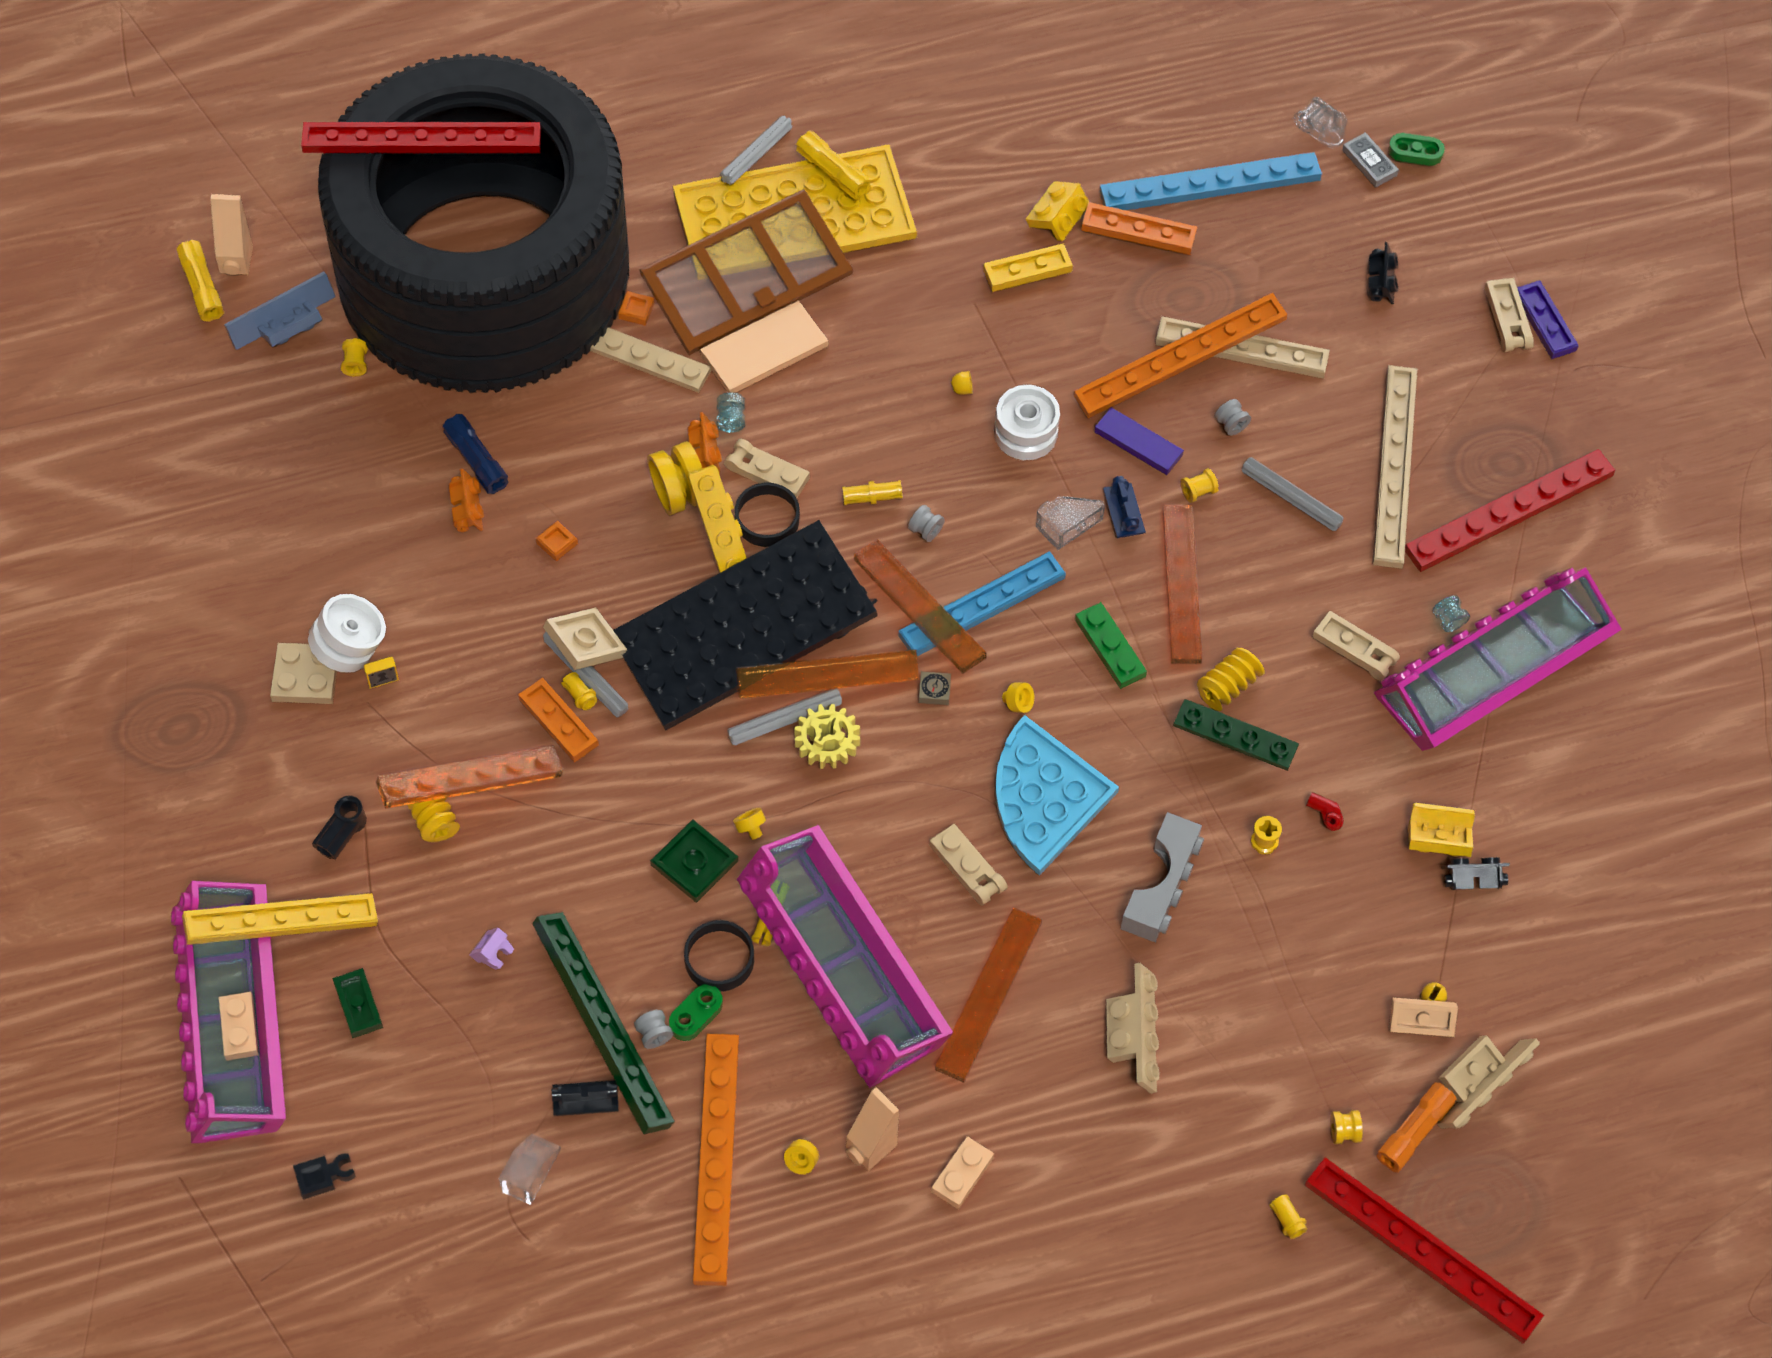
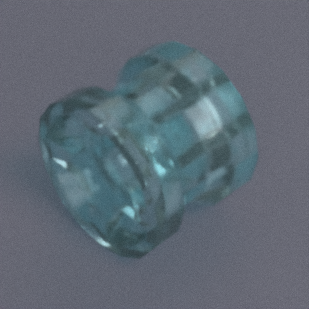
(1451, 613)

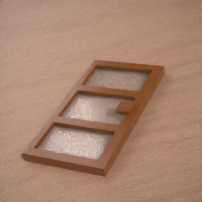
(746, 271)

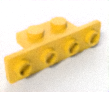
(717, 517)

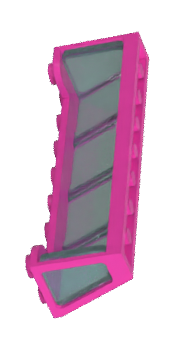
(1498, 658)
(843, 955)
(237, 1094)

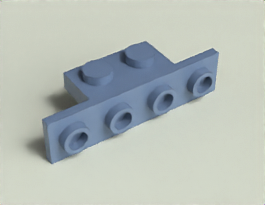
(282, 315)

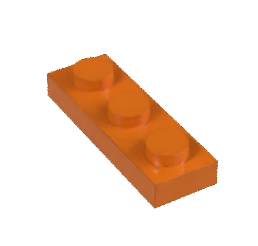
(558, 720)

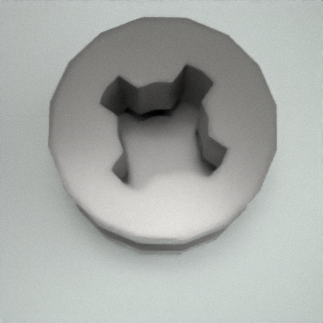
(1233, 417)
(926, 523)
(653, 1029)

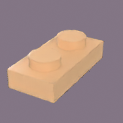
(1423, 1017)
(238, 1026)
(962, 1172)

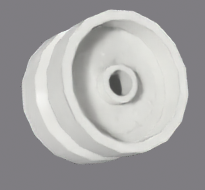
(1027, 422)
(346, 633)

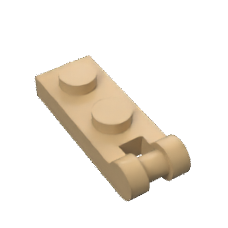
(1509, 314)
(766, 468)
(1356, 645)
(967, 864)

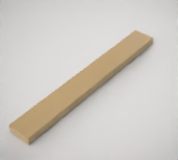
(1395, 467)

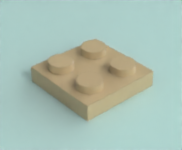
(585, 638)
(301, 677)

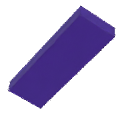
(1546, 320)
(1139, 441)

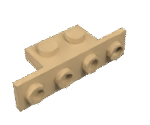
(1132, 1028)
(1478, 1074)

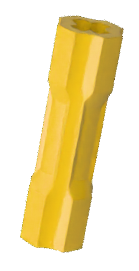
(848, 177)
(200, 281)

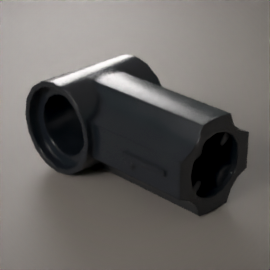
(340, 829)

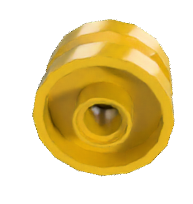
(671, 476)

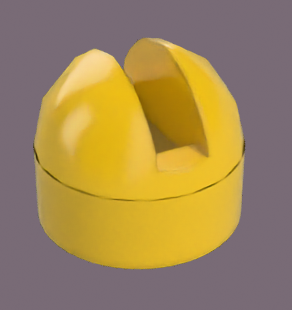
(962, 383)
(1429, 988)

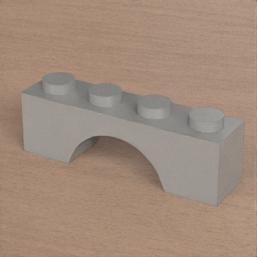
(1149, 908)

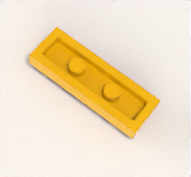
(1027, 267)

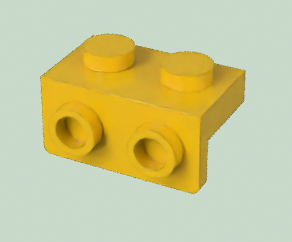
(1059, 209)
(1441, 829)

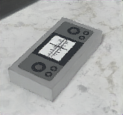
(1370, 160)

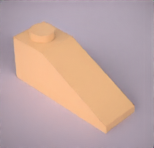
(231, 234)
(873, 1131)

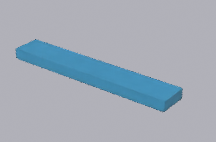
(992, 598)

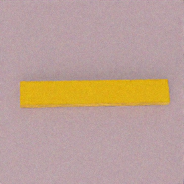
(279, 918)

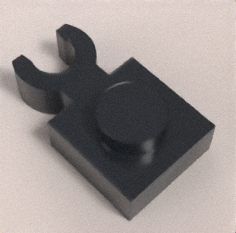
(317, 1176)

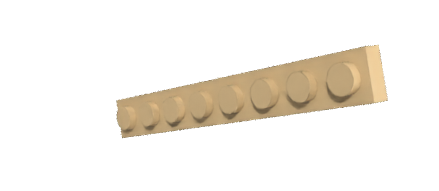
(652, 359)

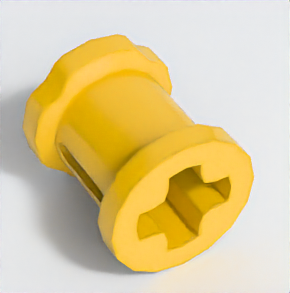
(354, 357)
(1199, 485)
(1259, 840)

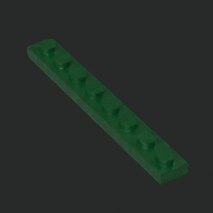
(603, 1023)

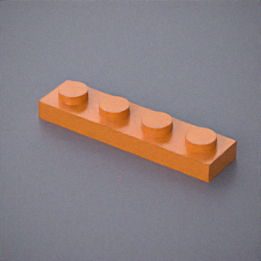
(1139, 228)

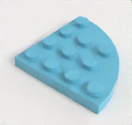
(1045, 794)

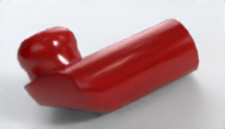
(1329, 811)

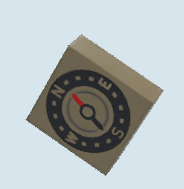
(934, 688)

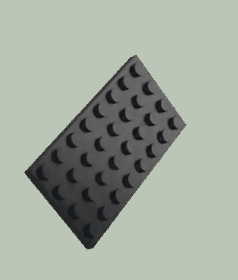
(747, 615)

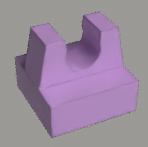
(488, 946)

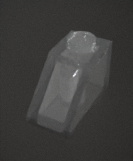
(1068, 518)
(528, 1168)

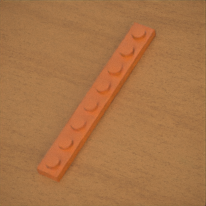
(1180, 355)
(716, 1160)

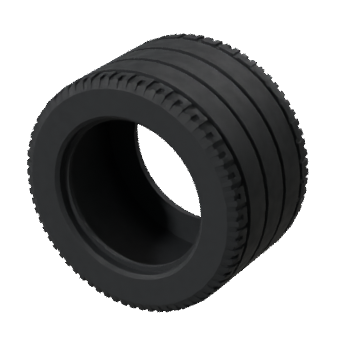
(498, 311)

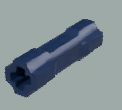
(464, 438)

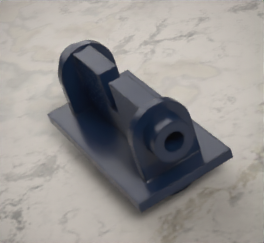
(1123, 508)

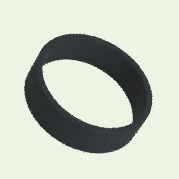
(767, 489)
(713, 926)

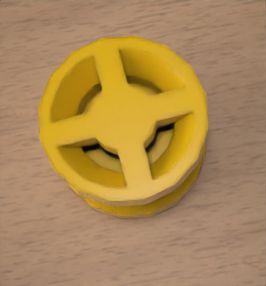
(1346, 1127)

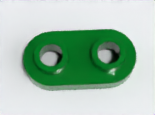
(1416, 149)
(697, 1011)

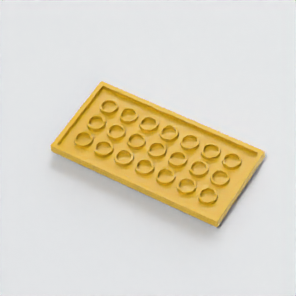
(872, 221)

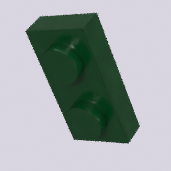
(357, 1003)

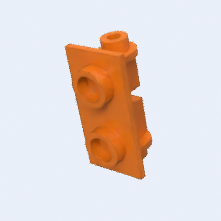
(704, 434)
(466, 491)

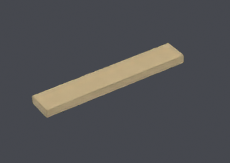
(1256, 350)

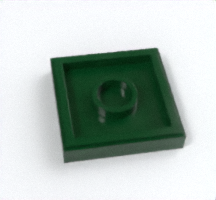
(694, 860)

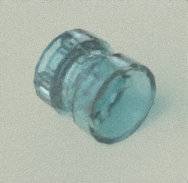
(730, 414)

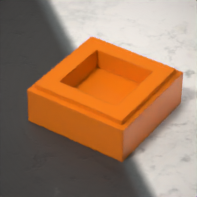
(636, 308)
(556, 541)

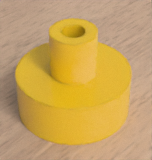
(1019, 697)
(750, 822)
(801, 1156)

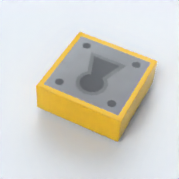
(381, 672)

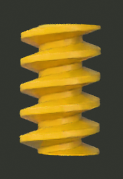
(1229, 678)
(434, 820)

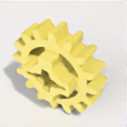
(823, 725)

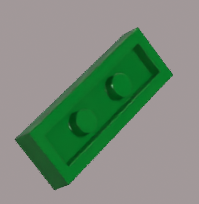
(1110, 645)

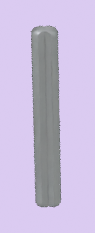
(756, 150)
(1292, 494)
(594, 681)
(782, 717)

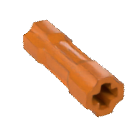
(1406, 1139)

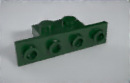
(1236, 734)

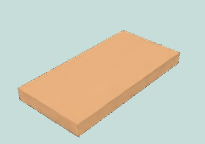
(764, 347)

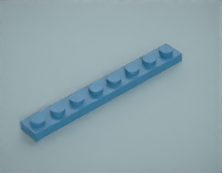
(1211, 182)

